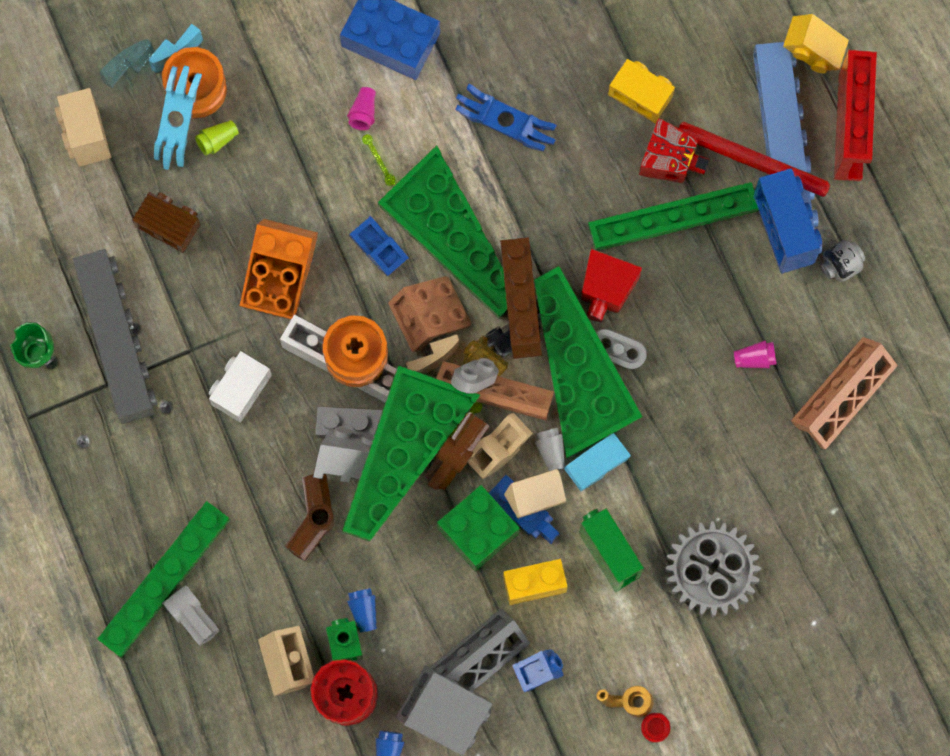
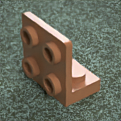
(428, 311)

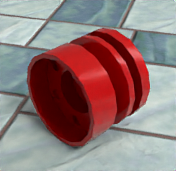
(339, 676)

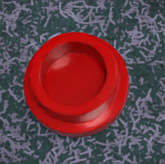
(655, 727)

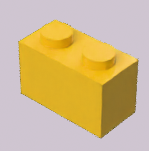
(815, 43)
(641, 90)
(535, 581)

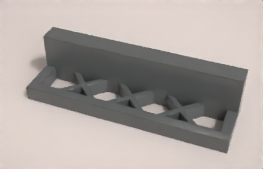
(484, 640)

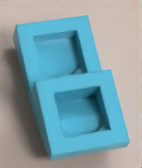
(191, 38)
(597, 462)

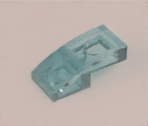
(132, 57)

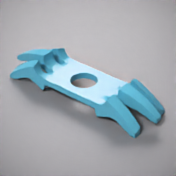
(180, 102)

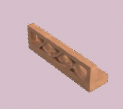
(843, 387)
(508, 394)

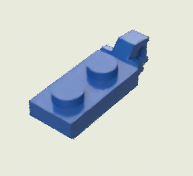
(531, 524)

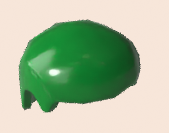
(32, 345)

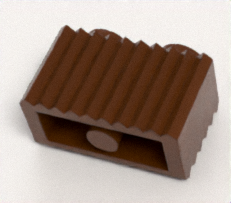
(166, 221)

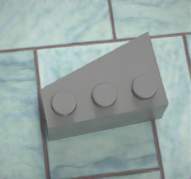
(342, 454)

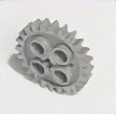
(725, 546)

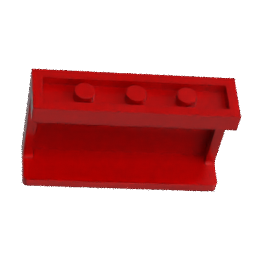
(855, 115)

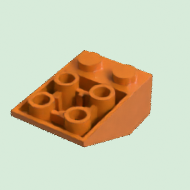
(278, 268)

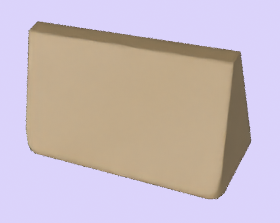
(536, 493)

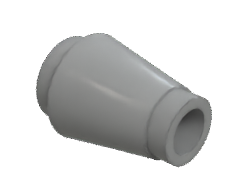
(551, 448)

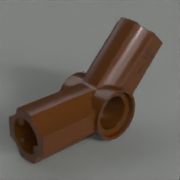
(456, 452)
(308, 533)

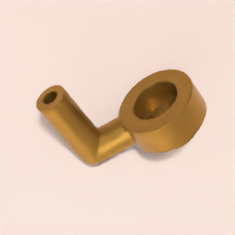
(628, 700)

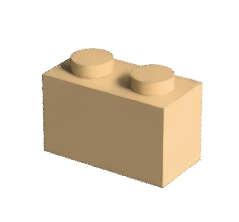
(286, 660)

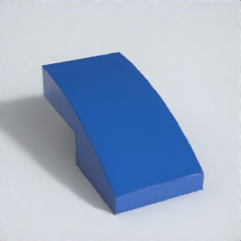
(378, 246)

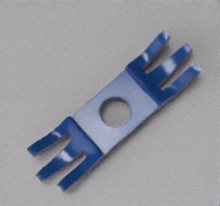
(490, 111)

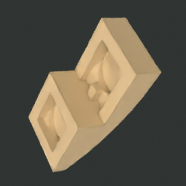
(440, 351)

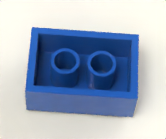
(391, 35)
(787, 220)

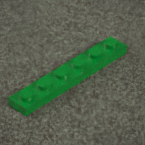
(673, 216)
(163, 579)

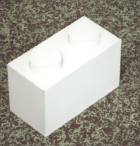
(239, 386)

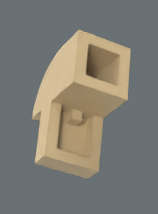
(500, 446)

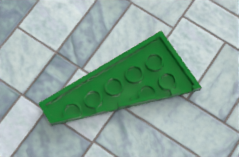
(443, 223)
(585, 381)
(410, 432)

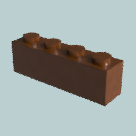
(521, 298)

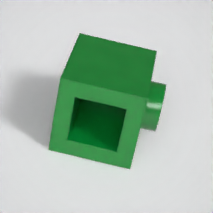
(344, 640)

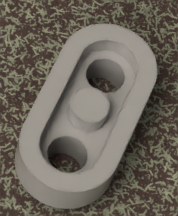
(619, 347)
(475, 376)

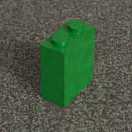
(610, 549)

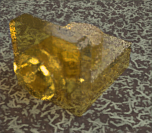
(479, 349)

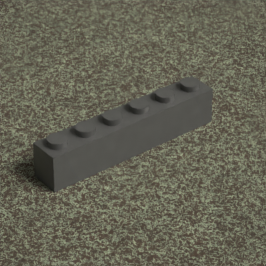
(113, 336)

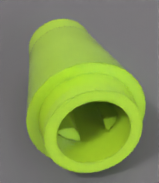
(215, 137)

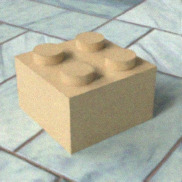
(82, 127)

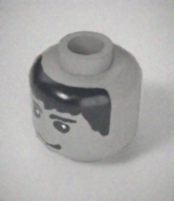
(843, 261)

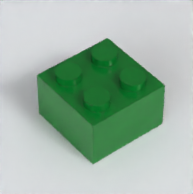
(478, 528)

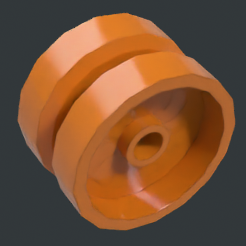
(212, 85)
(355, 334)

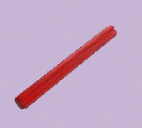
(753, 159)

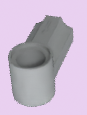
(187, 610)

